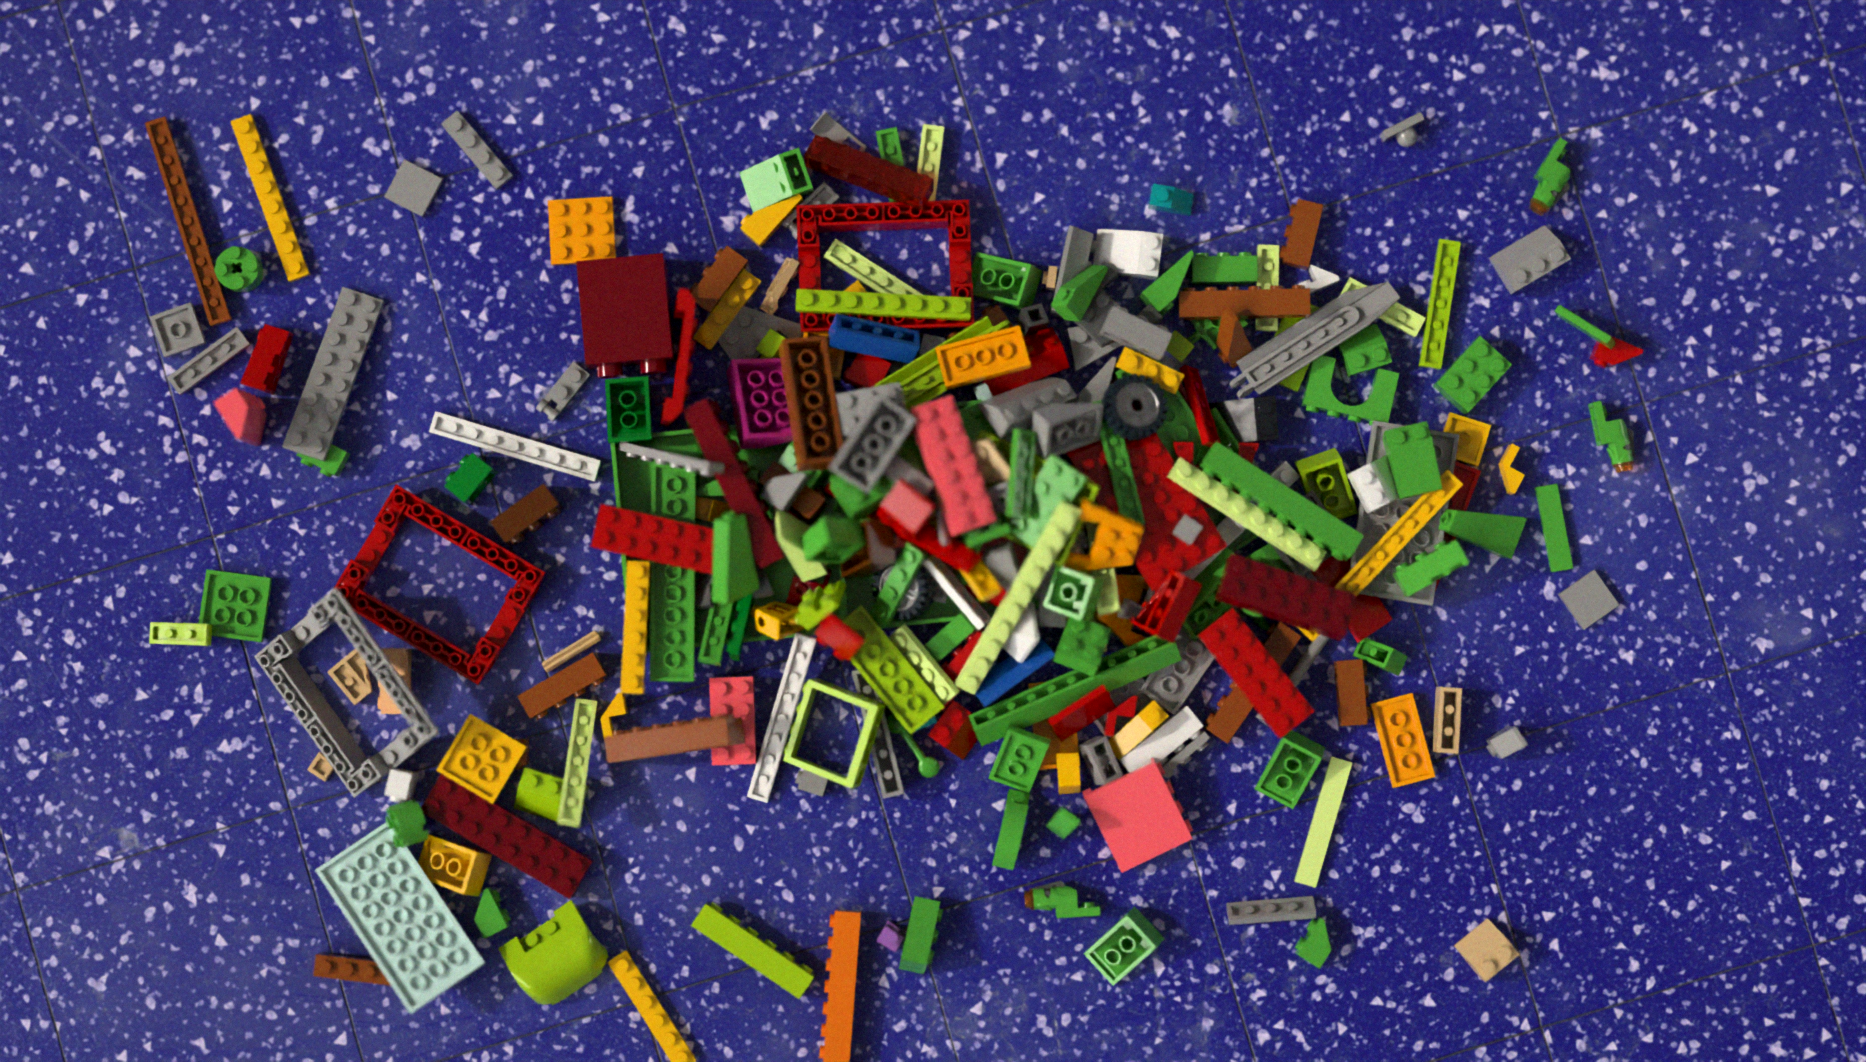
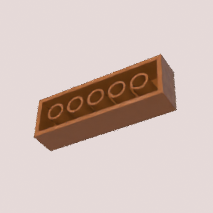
(810, 401)
(674, 738)

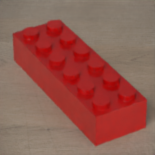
(654, 539)
(1255, 673)

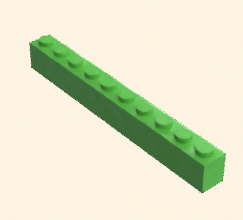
(1057, 694)

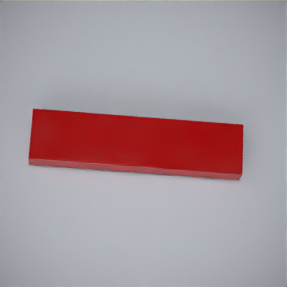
(1199, 405)

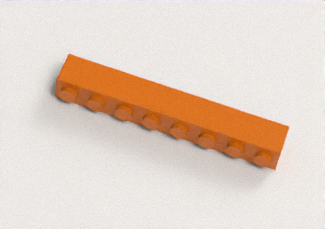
(840, 986)

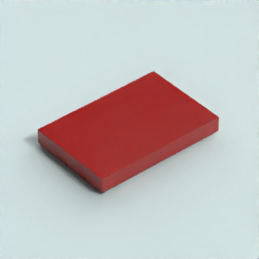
(1081, 713)

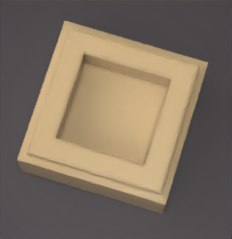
(321, 767)

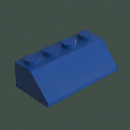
(1010, 672)

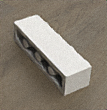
(1163, 740)

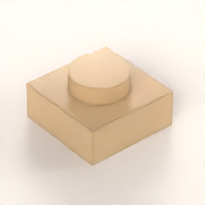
(1049, 278)

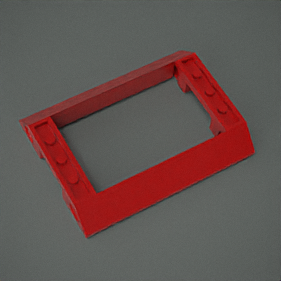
(885, 216)
(388, 522)

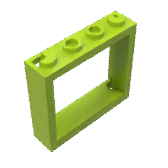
(865, 742)

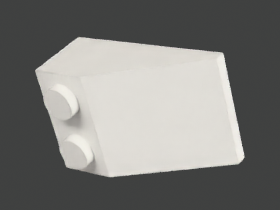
(1129, 252)

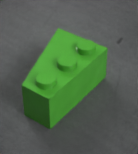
(920, 935)

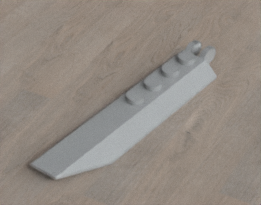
(1312, 337)

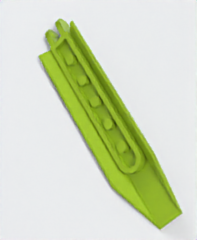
(923, 376)

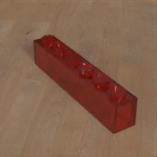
(869, 172)

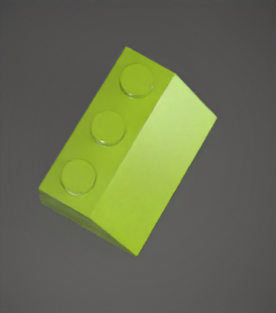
(540, 793)

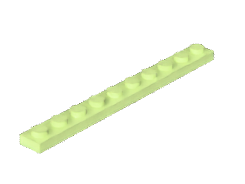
(1018, 596)

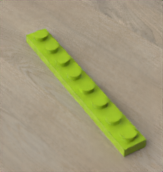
(883, 304)

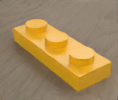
(1141, 365)

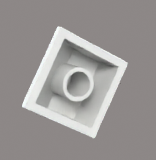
(1374, 484)

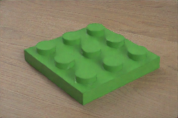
(235, 605)

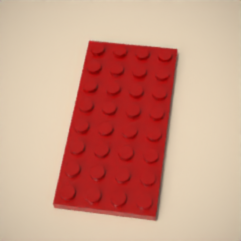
(1162, 507)

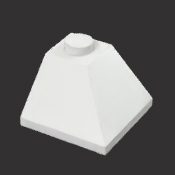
(1023, 636)

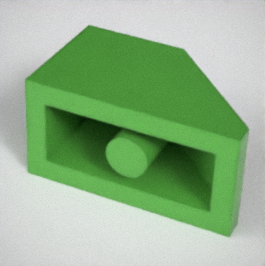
(1380, 656)

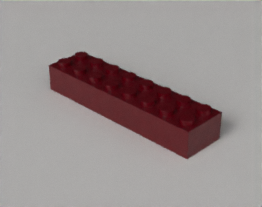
(735, 481)
(508, 836)

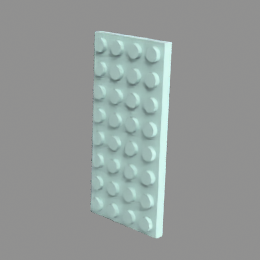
(400, 918)

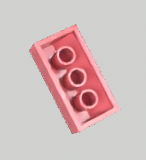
(243, 415)

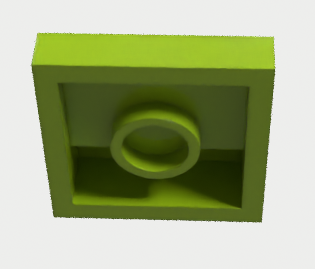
(819, 603)

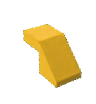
(1510, 476)
(617, 707)
(1068, 773)

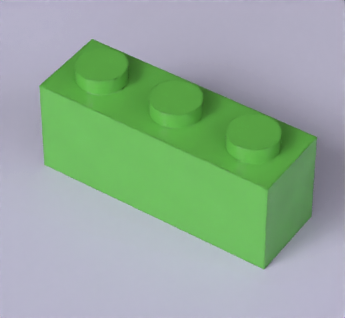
(1224, 269)

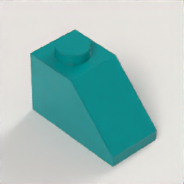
(1170, 199)

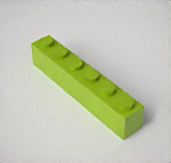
(753, 950)

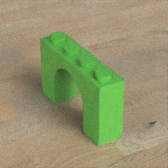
(1320, 397)

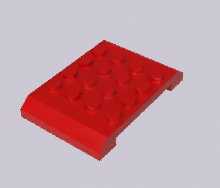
(684, 312)

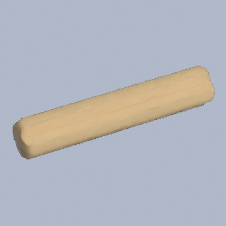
(571, 651)

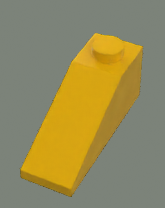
(766, 221)
(1137, 729)

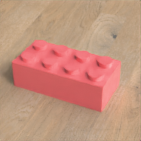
(735, 697)

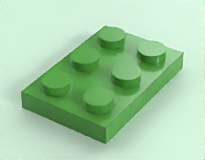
(1019, 759)

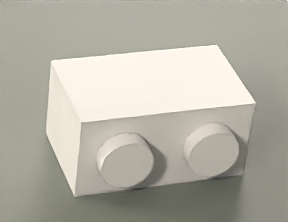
(401, 784)

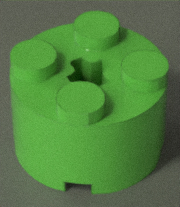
(227, 272)
(407, 823)

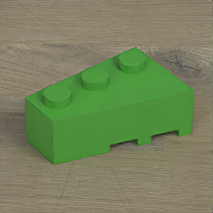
(1429, 567)

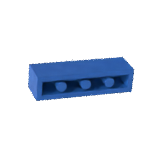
(873, 338)

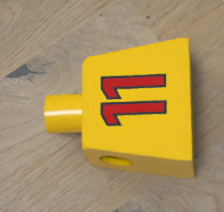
(776, 619)

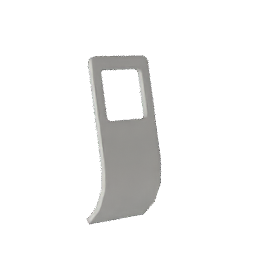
(827, 127)

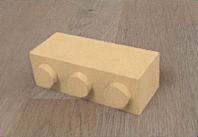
(1447, 720)

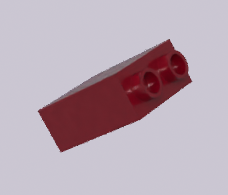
(626, 314)

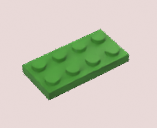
(1054, 482)

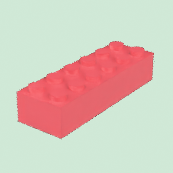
(951, 466)

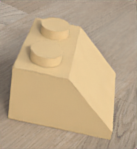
(1486, 950)

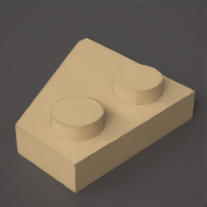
(990, 461)
(352, 677)

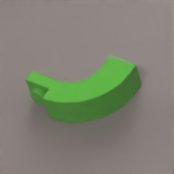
(1011, 829)

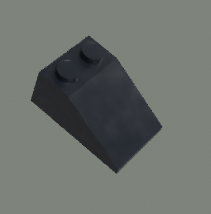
(1250, 418)

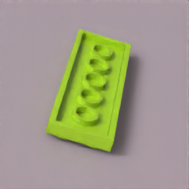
(891, 674)

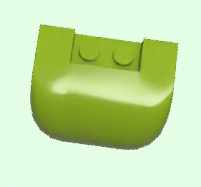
(555, 956)

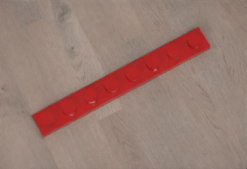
(952, 553)

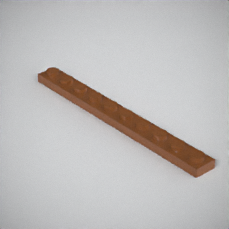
(188, 221)

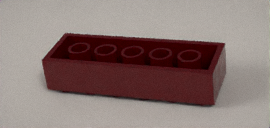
(1285, 597)

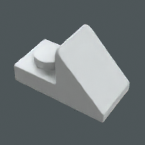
(1321, 279)

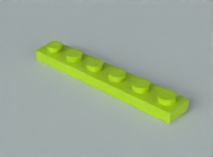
(1439, 304)

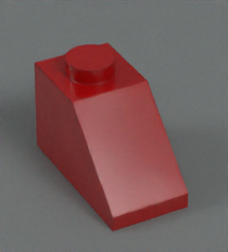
(1622, 351)

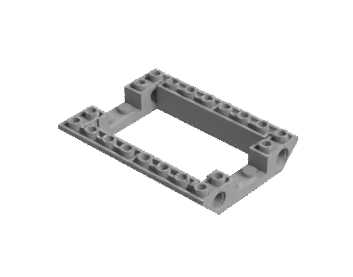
(316, 714)

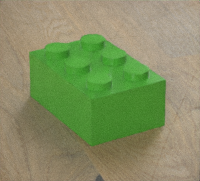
(1472, 375)

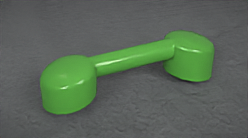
(928, 765)

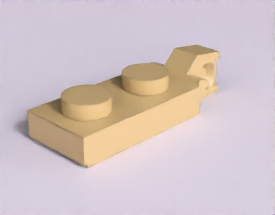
(778, 286)

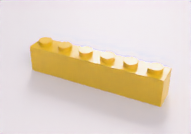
(636, 627)

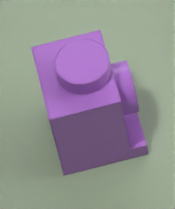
(891, 936)

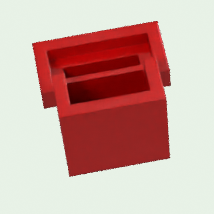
(866, 371)

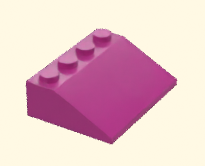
(759, 402)

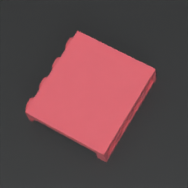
(1139, 815)

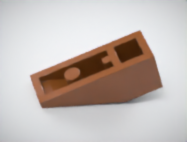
(1231, 339)

